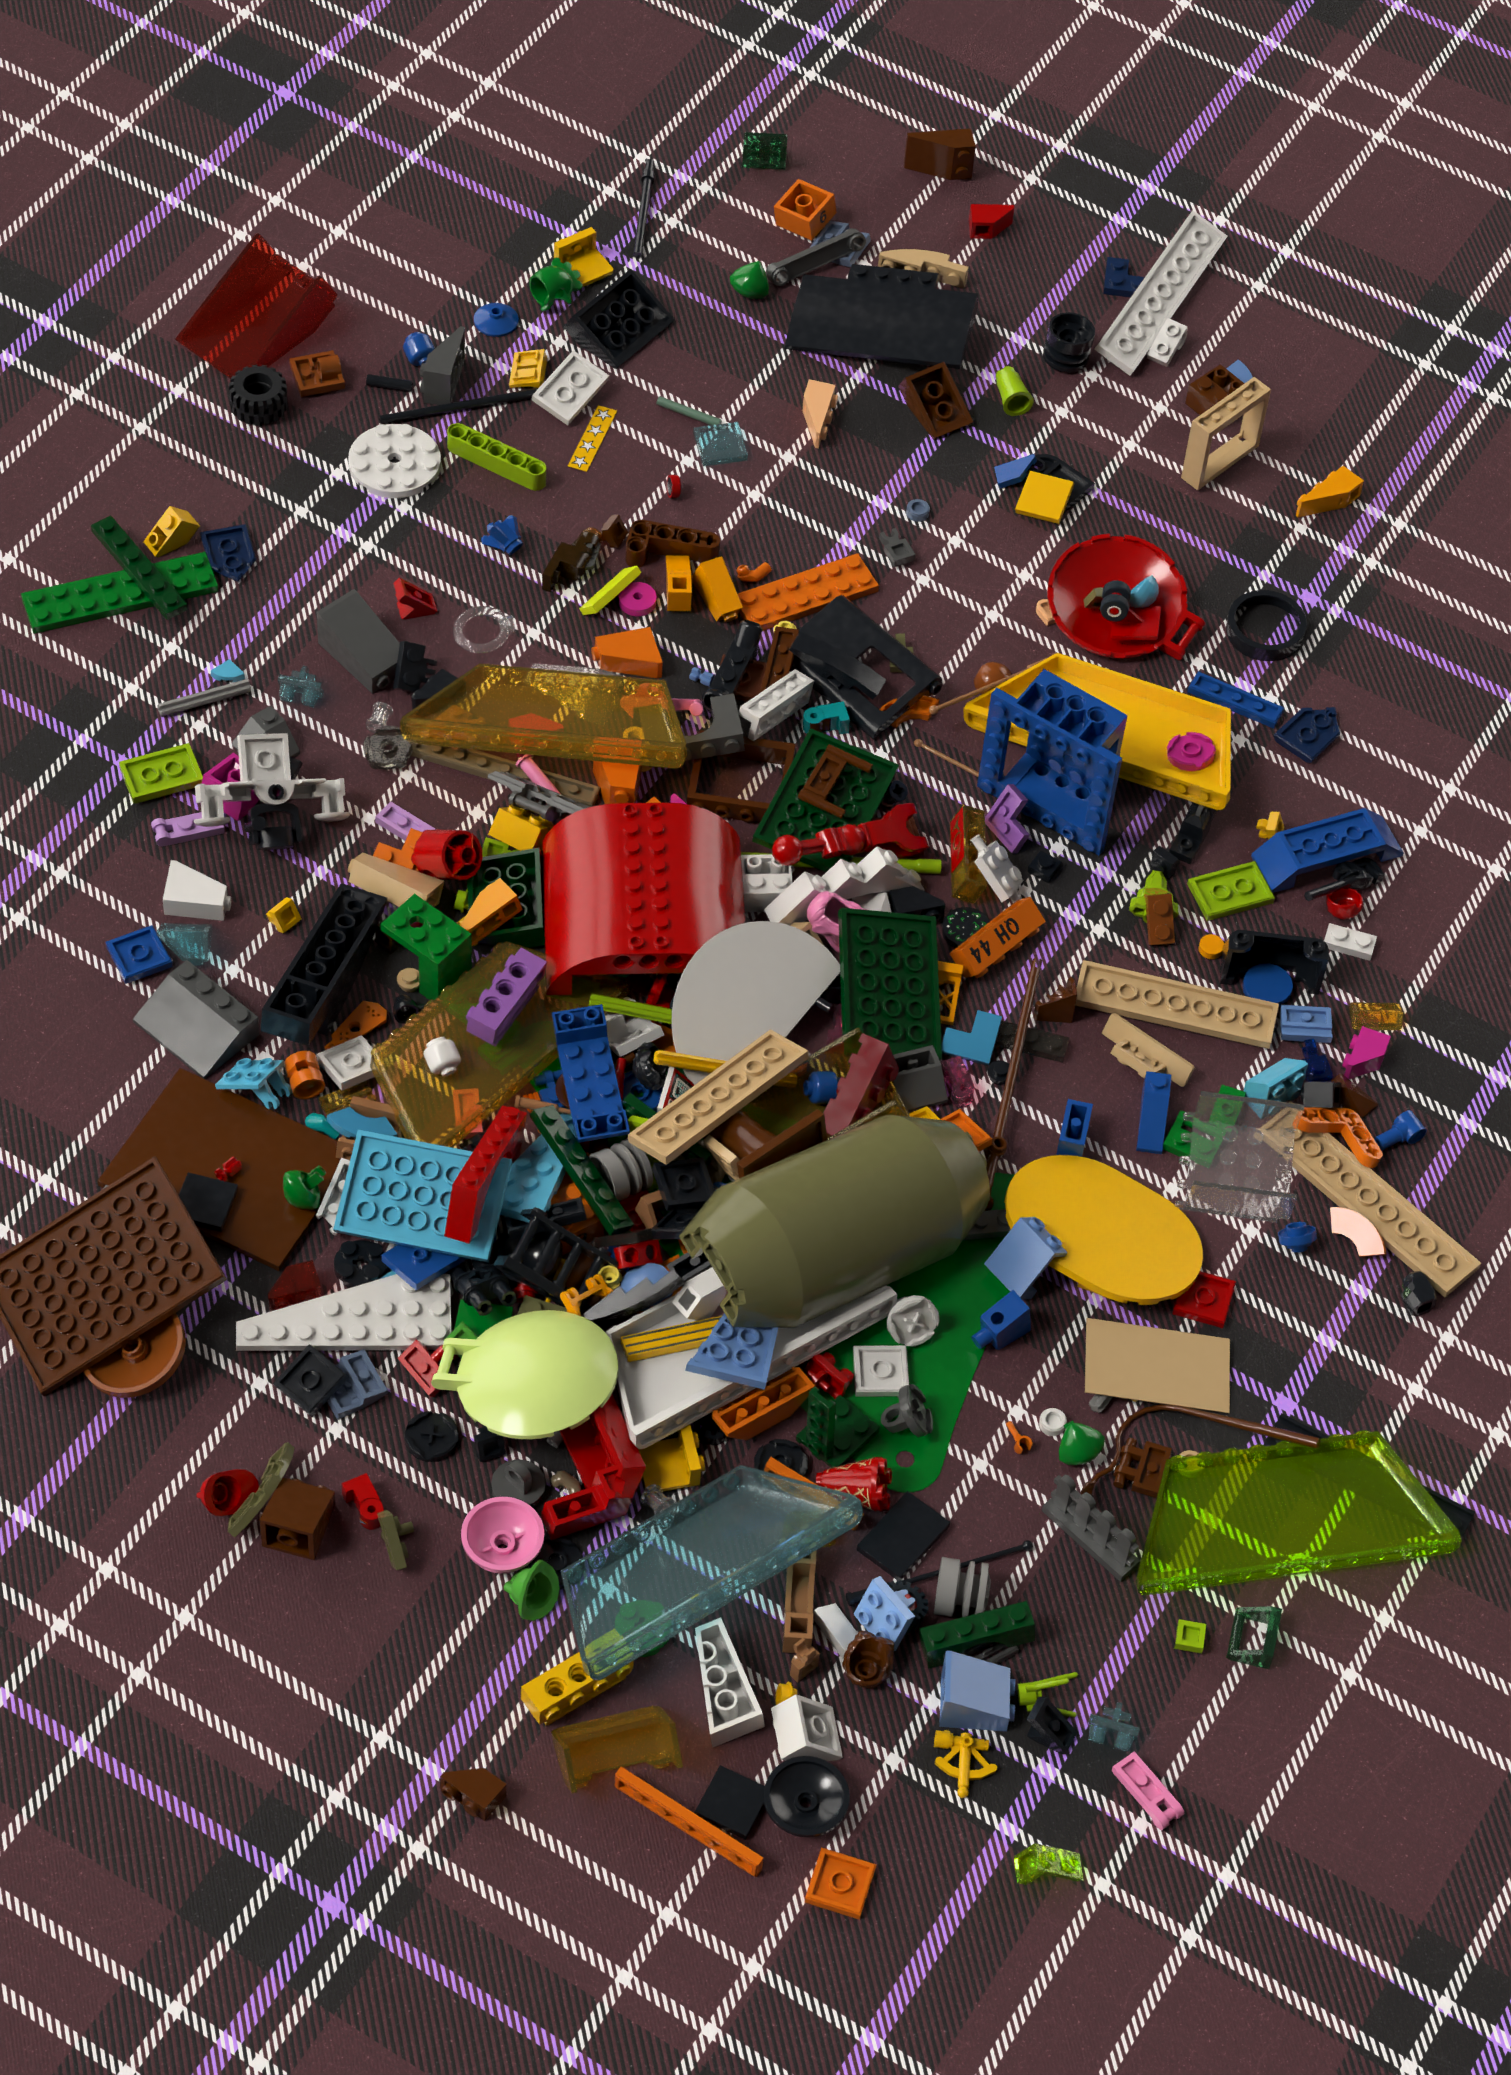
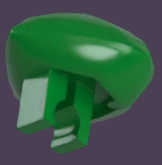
(750, 281)
(302, 1188)
(1080, 1444)

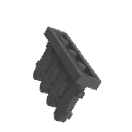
(1091, 1528)

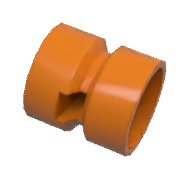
(304, 1074)

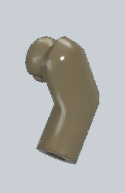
(564, 1479)

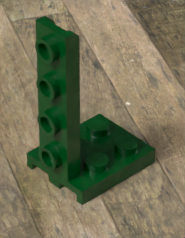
(835, 1429)

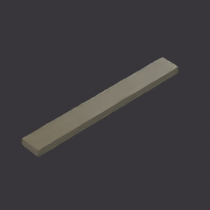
(482, 764)

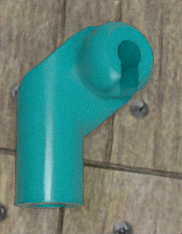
(319, 1123)

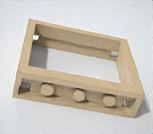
(1247, 400)

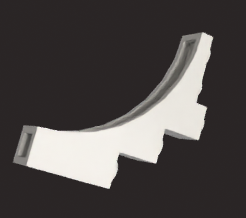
(871, 875)

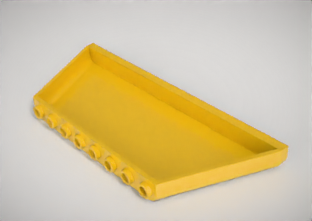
(1152, 721)

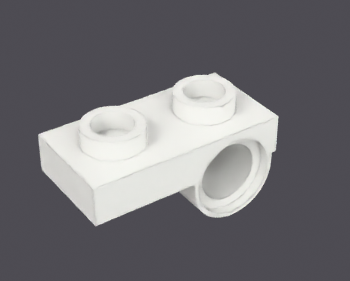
(1167, 342)

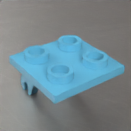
(254, 1076)

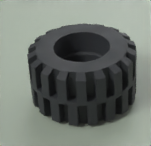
(258, 395)

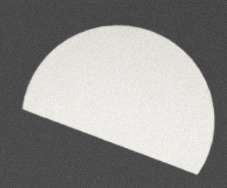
(745, 985)

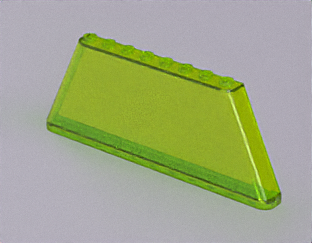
(1288, 1514)

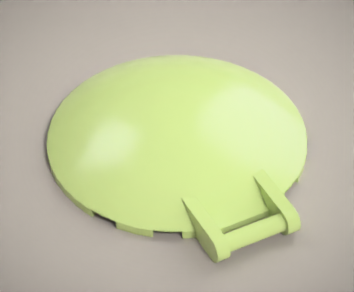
(532, 1373)

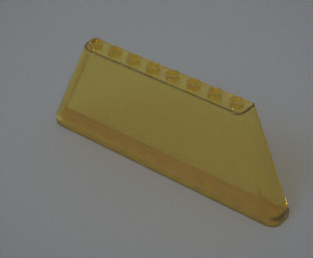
(552, 716)
(452, 1106)

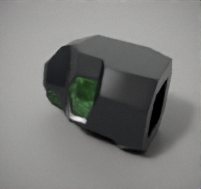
(1418, 1293)

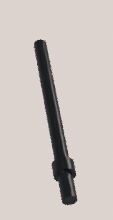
(647, 179)

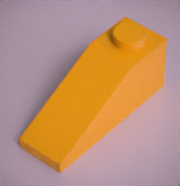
(490, 910)

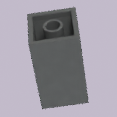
(358, 640)

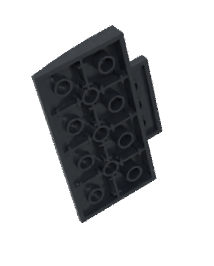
(883, 317)

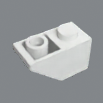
(700, 1296)

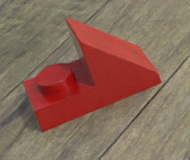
(413, 601)

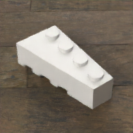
(727, 1692)

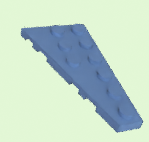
(736, 1354)

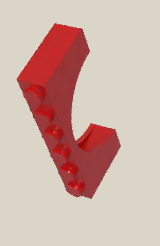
(472, 1184)

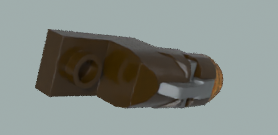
(573, 559)

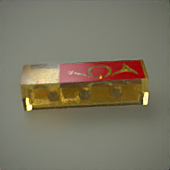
(966, 878)

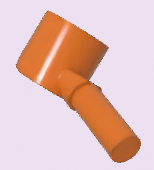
(1018, 1438)

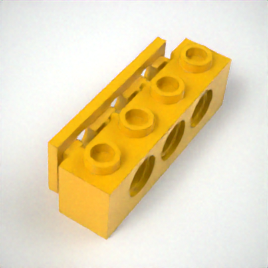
(565, 1689)

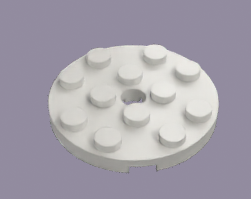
(374, 449)

